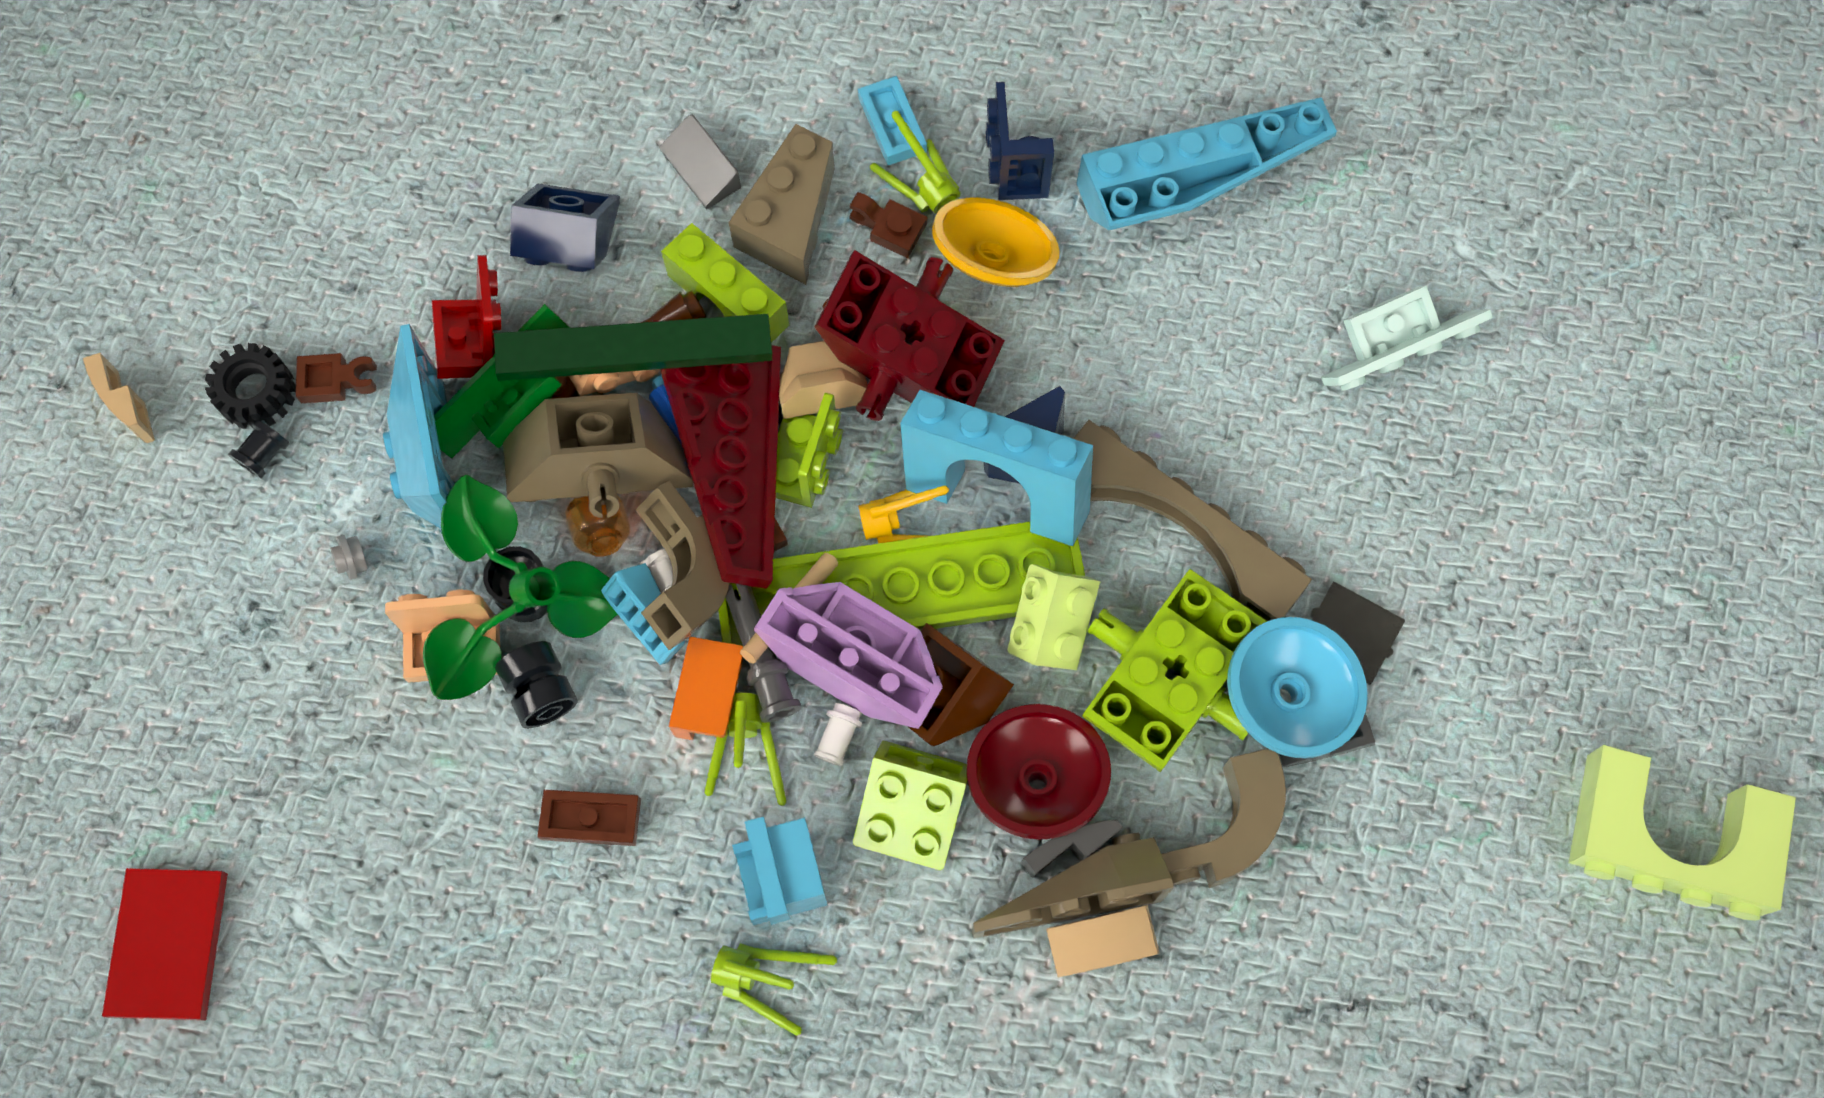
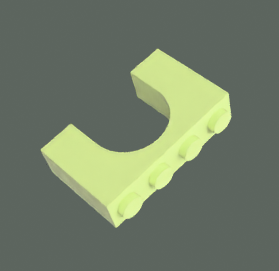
(1614, 840)

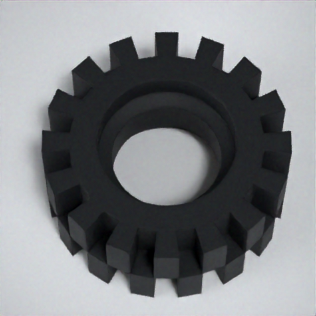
(238, 367)

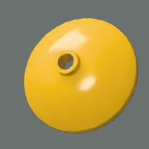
(995, 242)

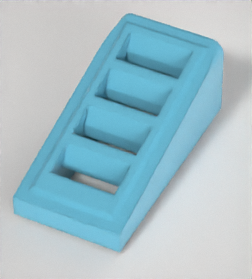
(629, 594)

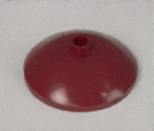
(1043, 746)

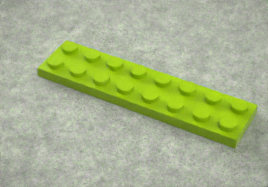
(931, 578)

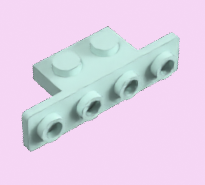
(1396, 330)

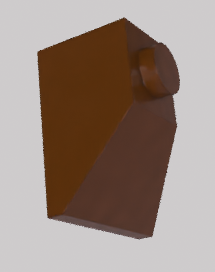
(968, 694)

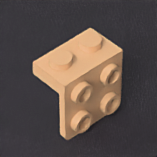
(419, 615)

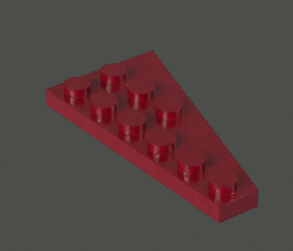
(730, 446)

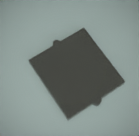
(1361, 624)

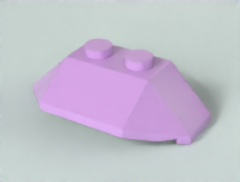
(852, 651)

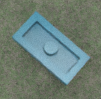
(878, 104)

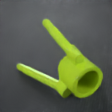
(935, 185)
(744, 724)
(737, 970)

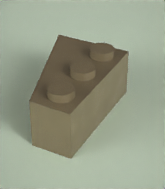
(786, 205)

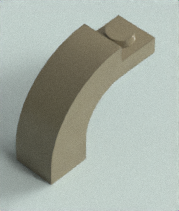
(696, 582)
(1257, 811)

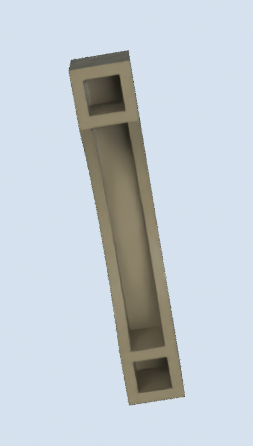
(1251, 569)

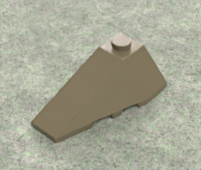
(1108, 881)

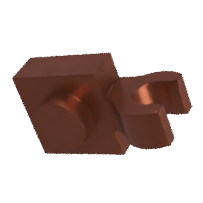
(892, 227)

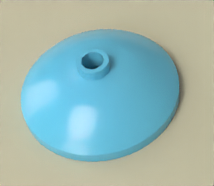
(1317, 672)

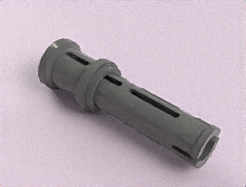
(767, 672)

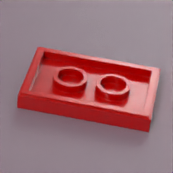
(165, 944)

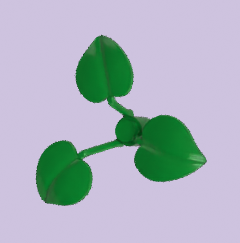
(477, 523)

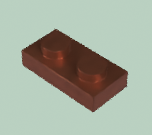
(589, 817)

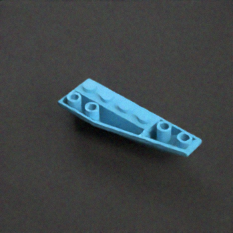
(1195, 164)

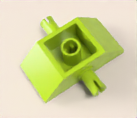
(1189, 634)

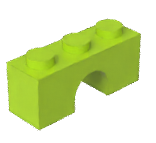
(710, 271)

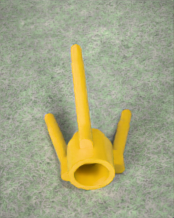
(881, 515)

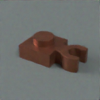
(328, 376)

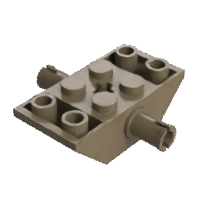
(593, 450)

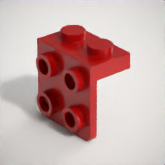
(466, 327)

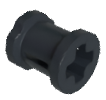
(258, 449)

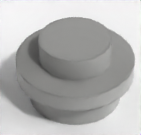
(348, 556)

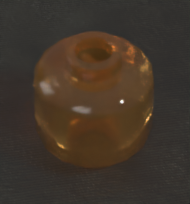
(594, 534)

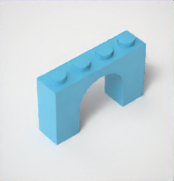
(1049, 466)

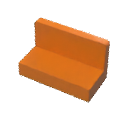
(706, 689)

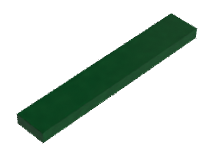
(632, 347)

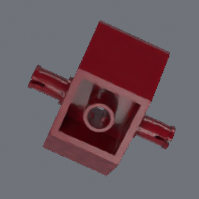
(878, 310)

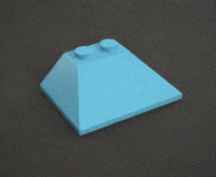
(412, 430)

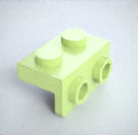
(1052, 618)

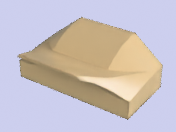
(810, 373)

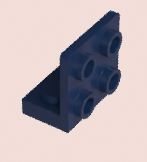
(1017, 166)

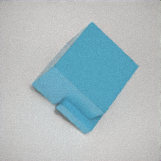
(779, 871)

